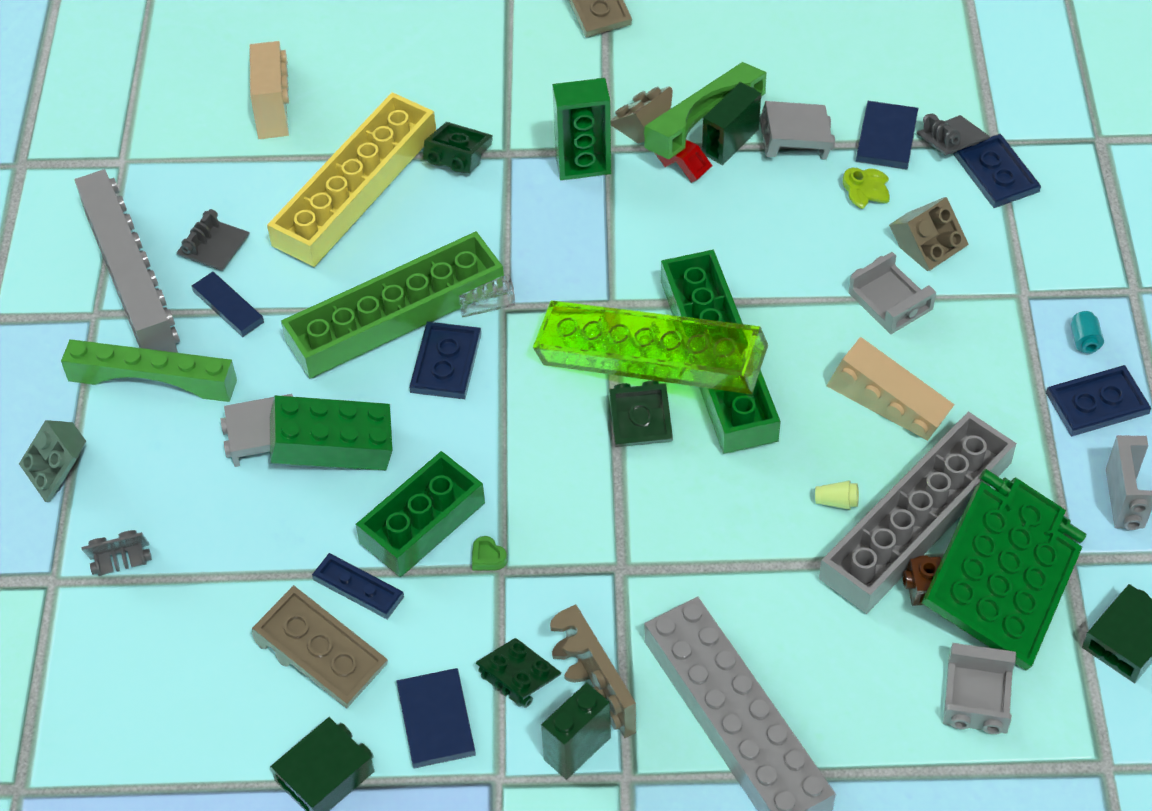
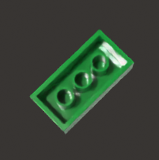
(582, 128)
(330, 433)
(420, 513)

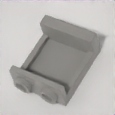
(796, 126)
(890, 294)
(247, 428)
(1128, 503)
(979, 688)

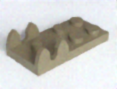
(600, 15)
(318, 646)
(593, 665)

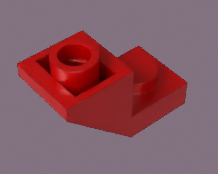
(690, 160)

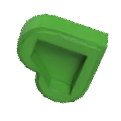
(487, 555)

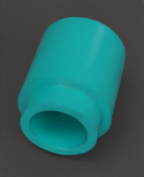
(1087, 332)

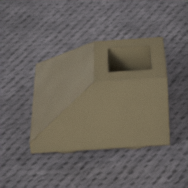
(645, 108)
(930, 233)

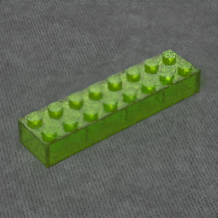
(652, 346)

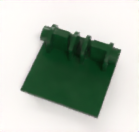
(516, 671)

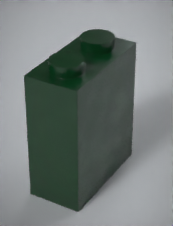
(731, 123)
(1124, 634)
(576, 730)
(323, 767)

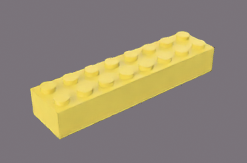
(351, 179)

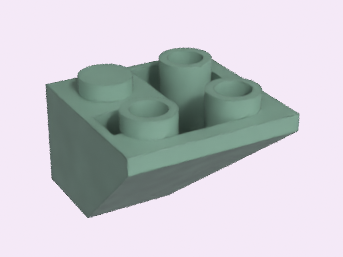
(52, 456)

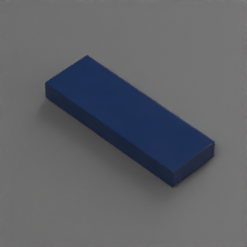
(227, 304)
(358, 586)

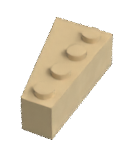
(269, 89)
(889, 390)

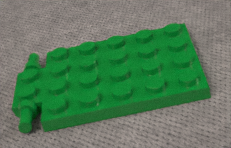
(1006, 567)

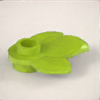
(866, 186)

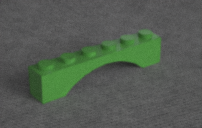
(669, 131)
(201, 375)

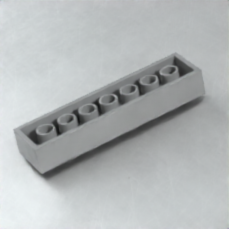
(126, 263)
(915, 512)
(736, 712)

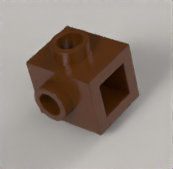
(919, 576)

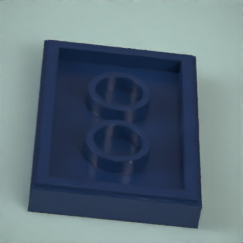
(887, 134)
(997, 171)
(445, 360)
(1098, 400)
(435, 718)

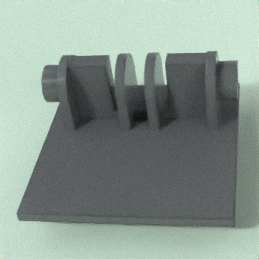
(950, 134)
(212, 241)
(101, 552)

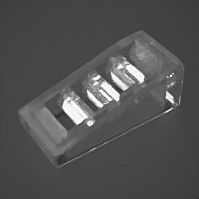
(488, 297)

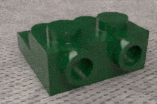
(456, 147)
(640, 414)

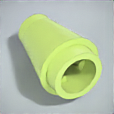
(838, 495)

